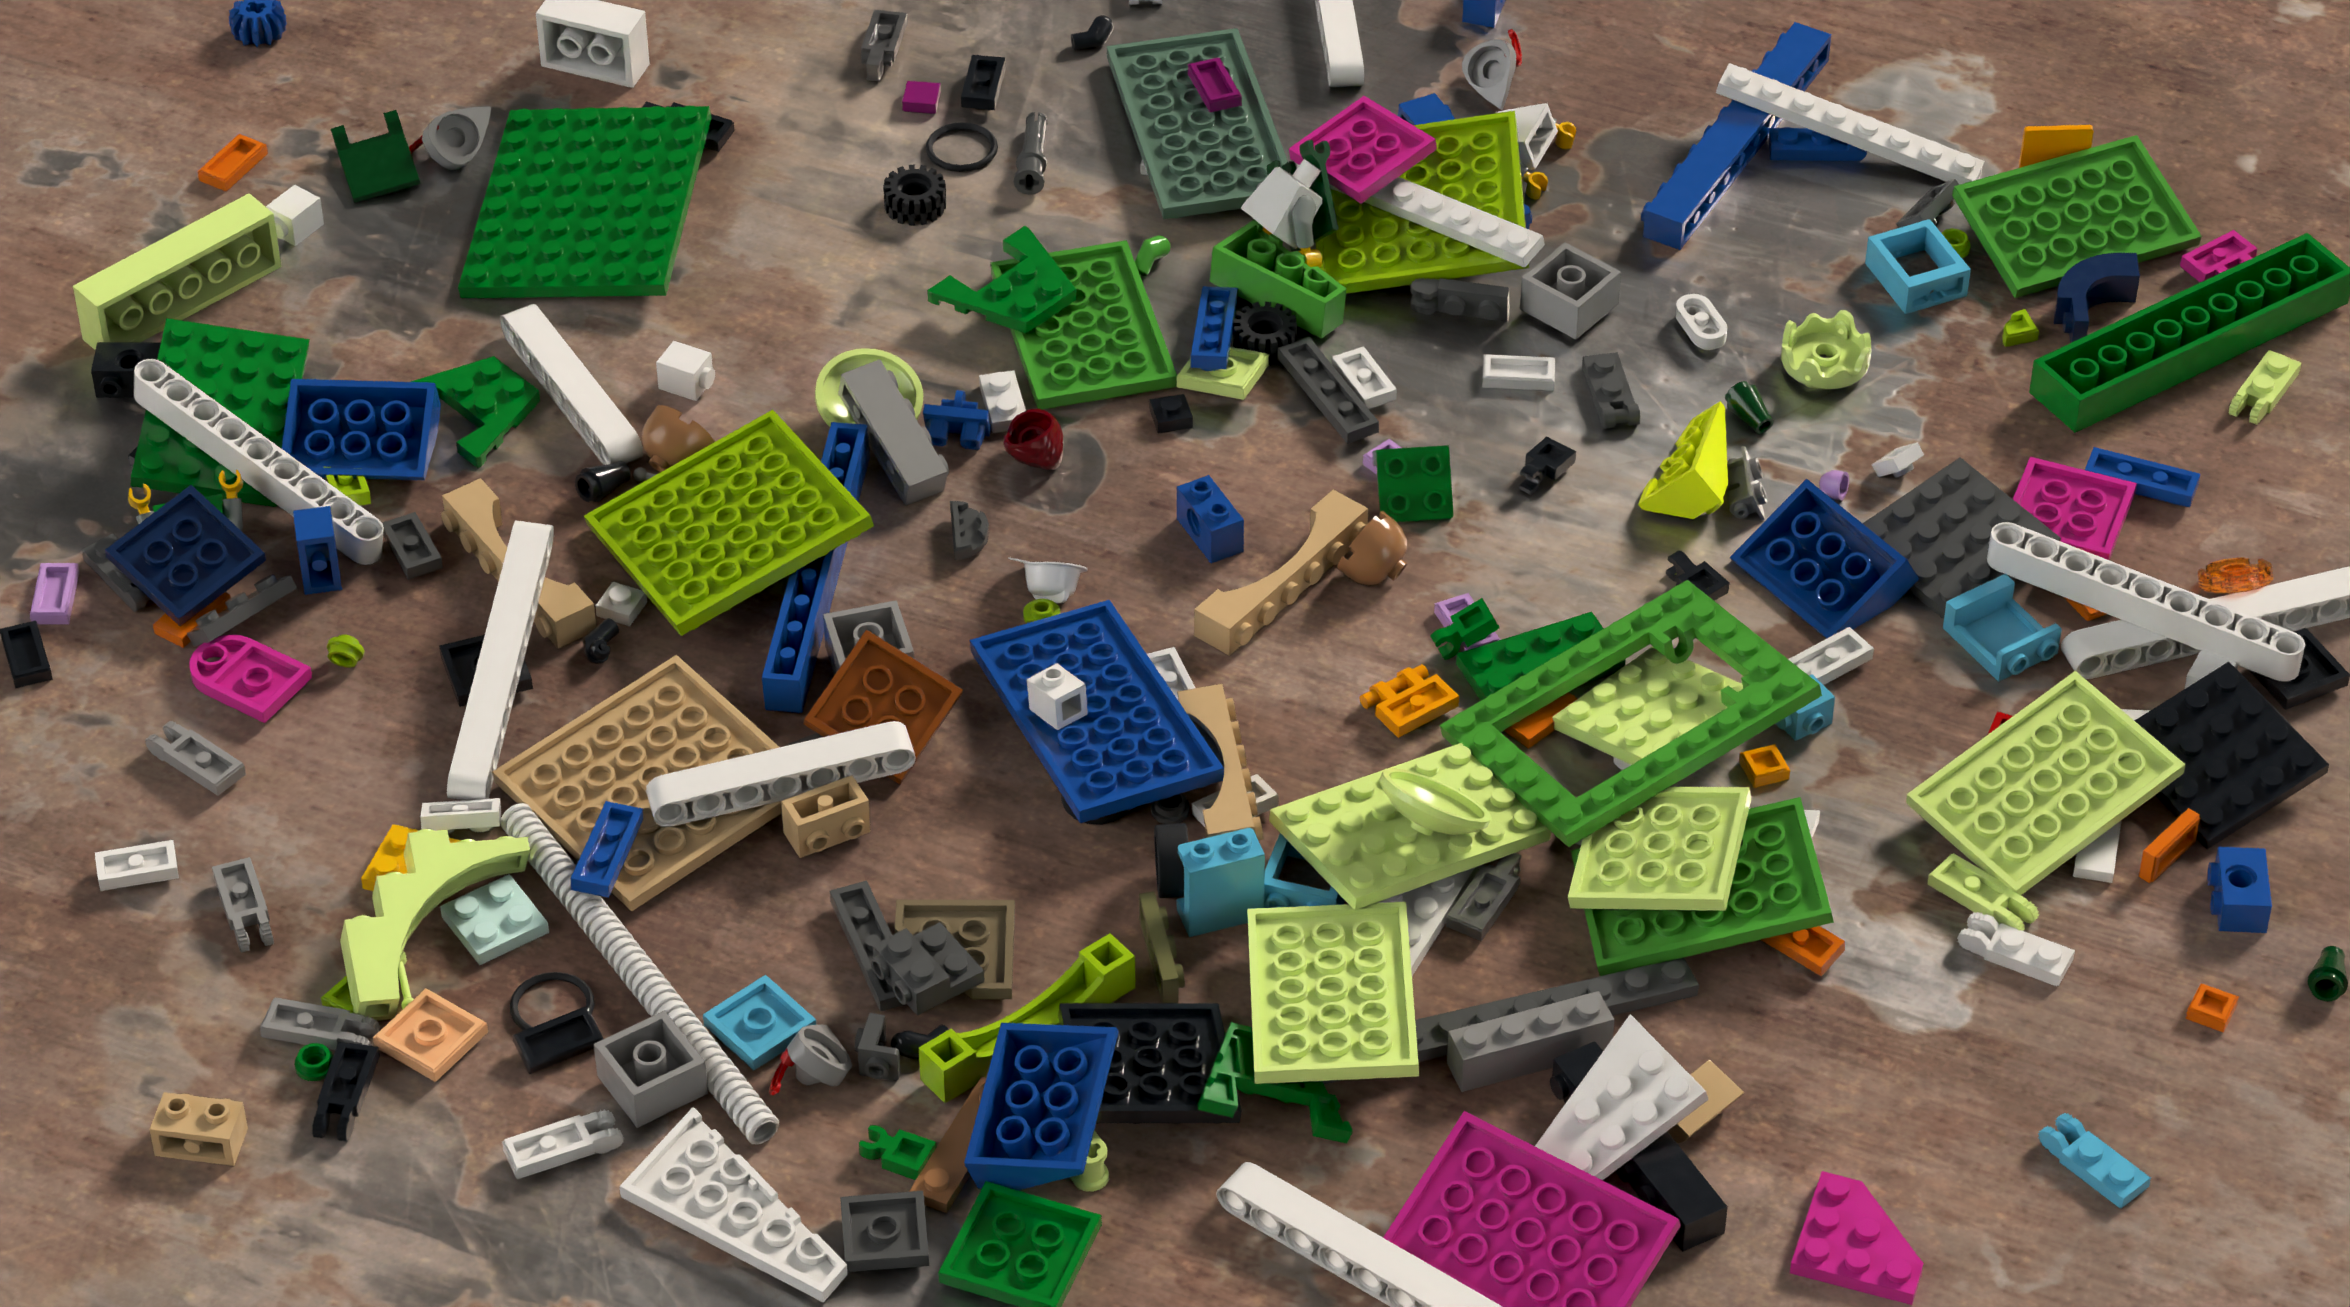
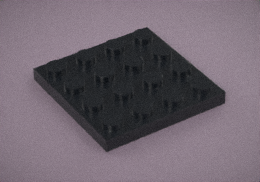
(2234, 750)
(1157, 1059)

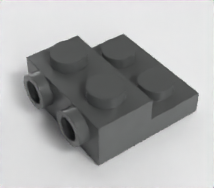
(925, 967)

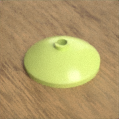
(827, 385)
(1432, 804)

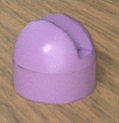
(1835, 484)

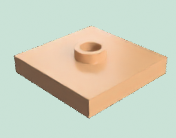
(430, 1035)

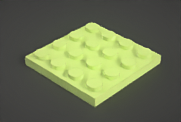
(1644, 706)
(1665, 853)

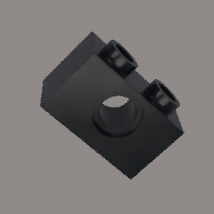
(115, 366)

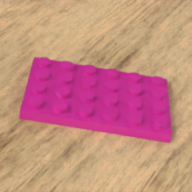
(1529, 1224)

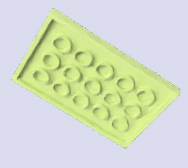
(2045, 784)
(1372, 850)
(1331, 993)

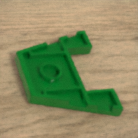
(1018, 297)
(489, 398)
(1235, 1071)

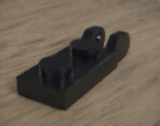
(345, 1088)

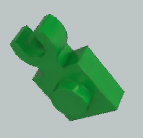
(902, 1154)

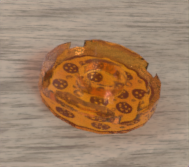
(2235, 575)

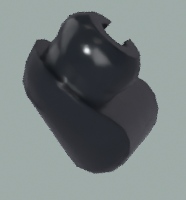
(1095, 36)

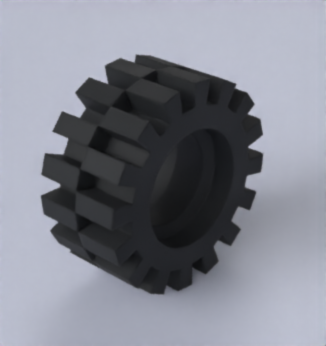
(926, 204)
(1264, 319)

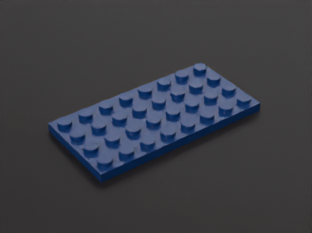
(1136, 733)

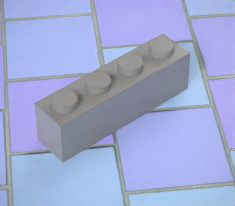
(893, 432)
(1526, 1040)

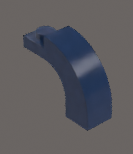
(2091, 283)

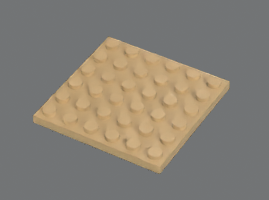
(613, 751)

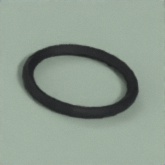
(966, 167)
(543, 977)

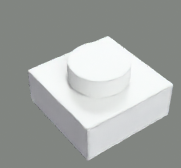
(1898, 461)
(621, 603)

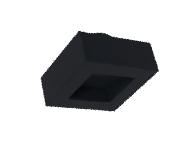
(1171, 413)

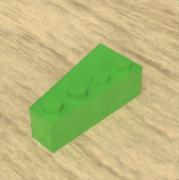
(1273, 274)

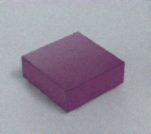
(921, 97)

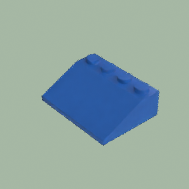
(363, 425)
(1824, 563)
(1039, 1104)

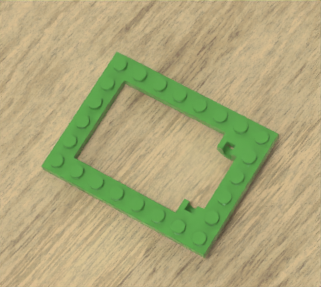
(1769, 693)

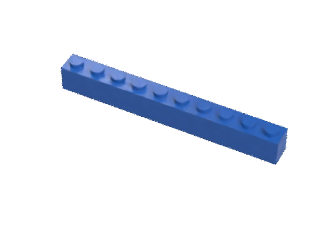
(1730, 142)
(812, 587)

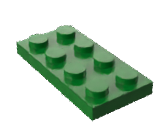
(1506, 660)

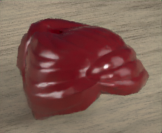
(1035, 439)

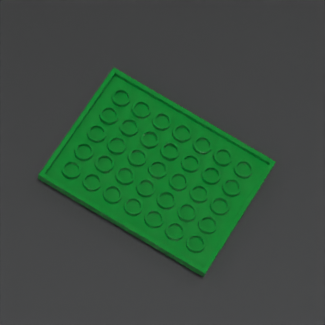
(586, 203)

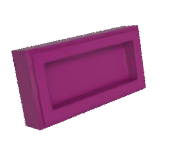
(1214, 84)

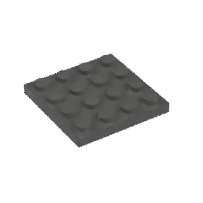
(1947, 531)

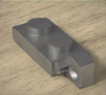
(882, 41)
(1485, 897)

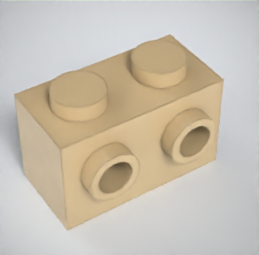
(826, 816)
(198, 1128)

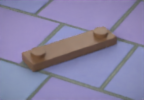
(945, 1170)

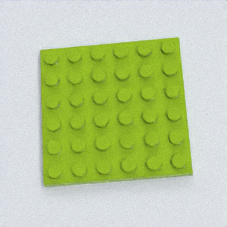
(1472, 164)
(728, 522)

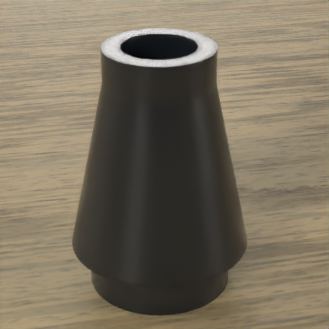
(599, 481)

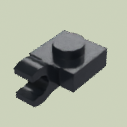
(1545, 459)
(1702, 575)

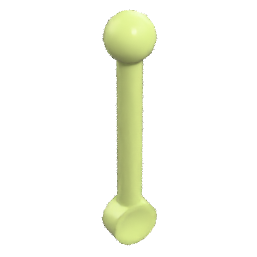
(404, 982)

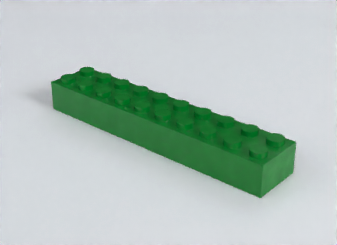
(2190, 332)

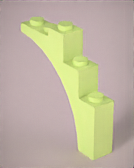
(401, 902)

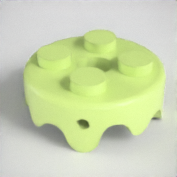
(1837, 339)

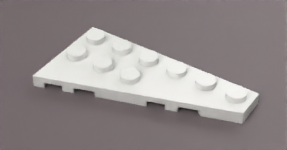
(1622, 1104)
(726, 1202)

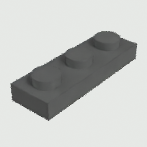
(240, 608)

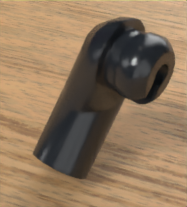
(596, 641)
(909, 1042)

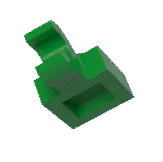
(1468, 626)

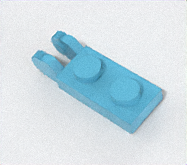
(2094, 1161)

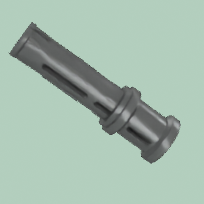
(1031, 161)

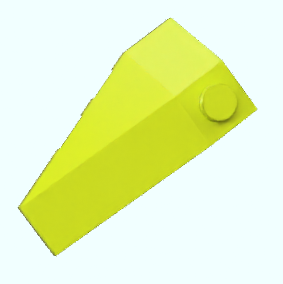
(1694, 473)

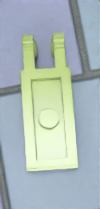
(2265, 386)
(1981, 892)

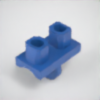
(957, 417)

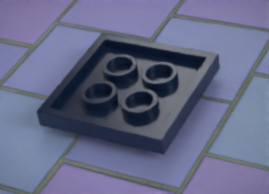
(185, 555)

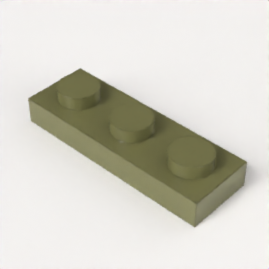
(1160, 948)

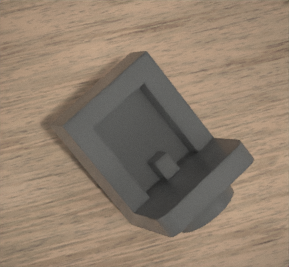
(873, 1056)

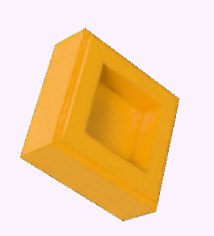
(1764, 766)

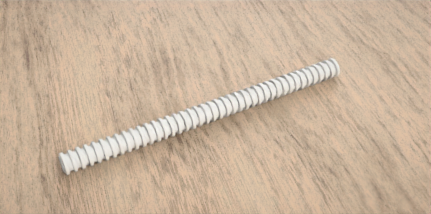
(640, 974)

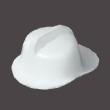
(1051, 579)

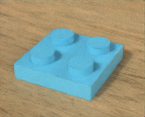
(757, 1021)

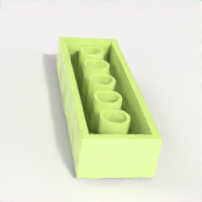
(179, 274)

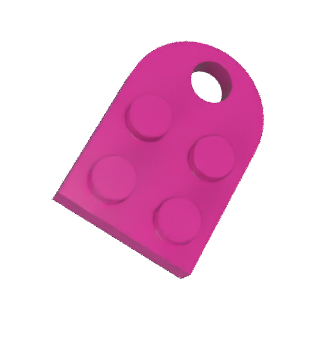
(247, 675)

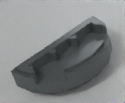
(969, 530)

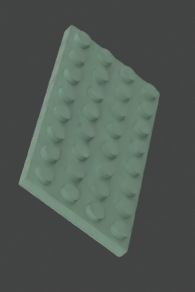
(1194, 155)

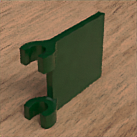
(377, 163)
(1325, 218)

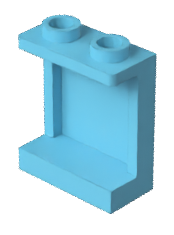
(1999, 629)
(1221, 881)

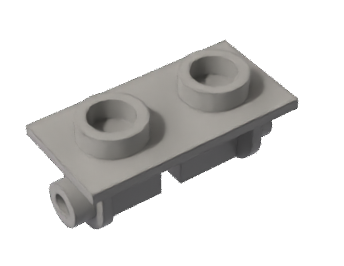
(1744, 490)

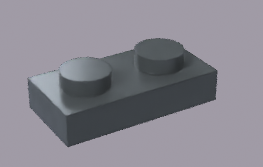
(1933, 203)
(412, 545)

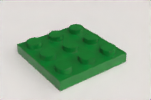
(1020, 1248)

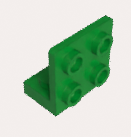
(1414, 483)

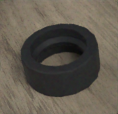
(1167, 861)

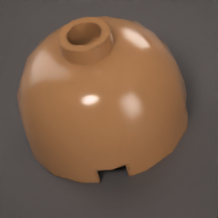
(670, 439)
(1376, 552)

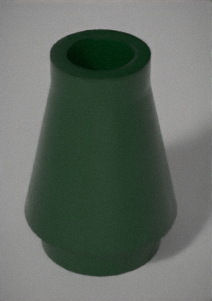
(1748, 405)
(2329, 975)

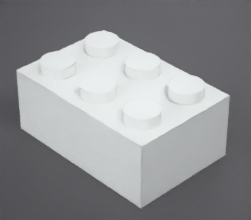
(593, 40)

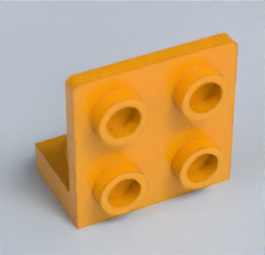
(2049, 142)

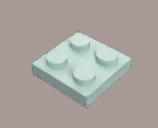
(494, 919)

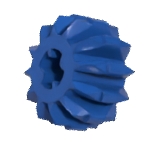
(257, 21)

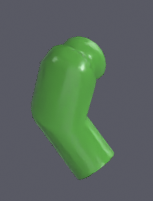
(1151, 250)

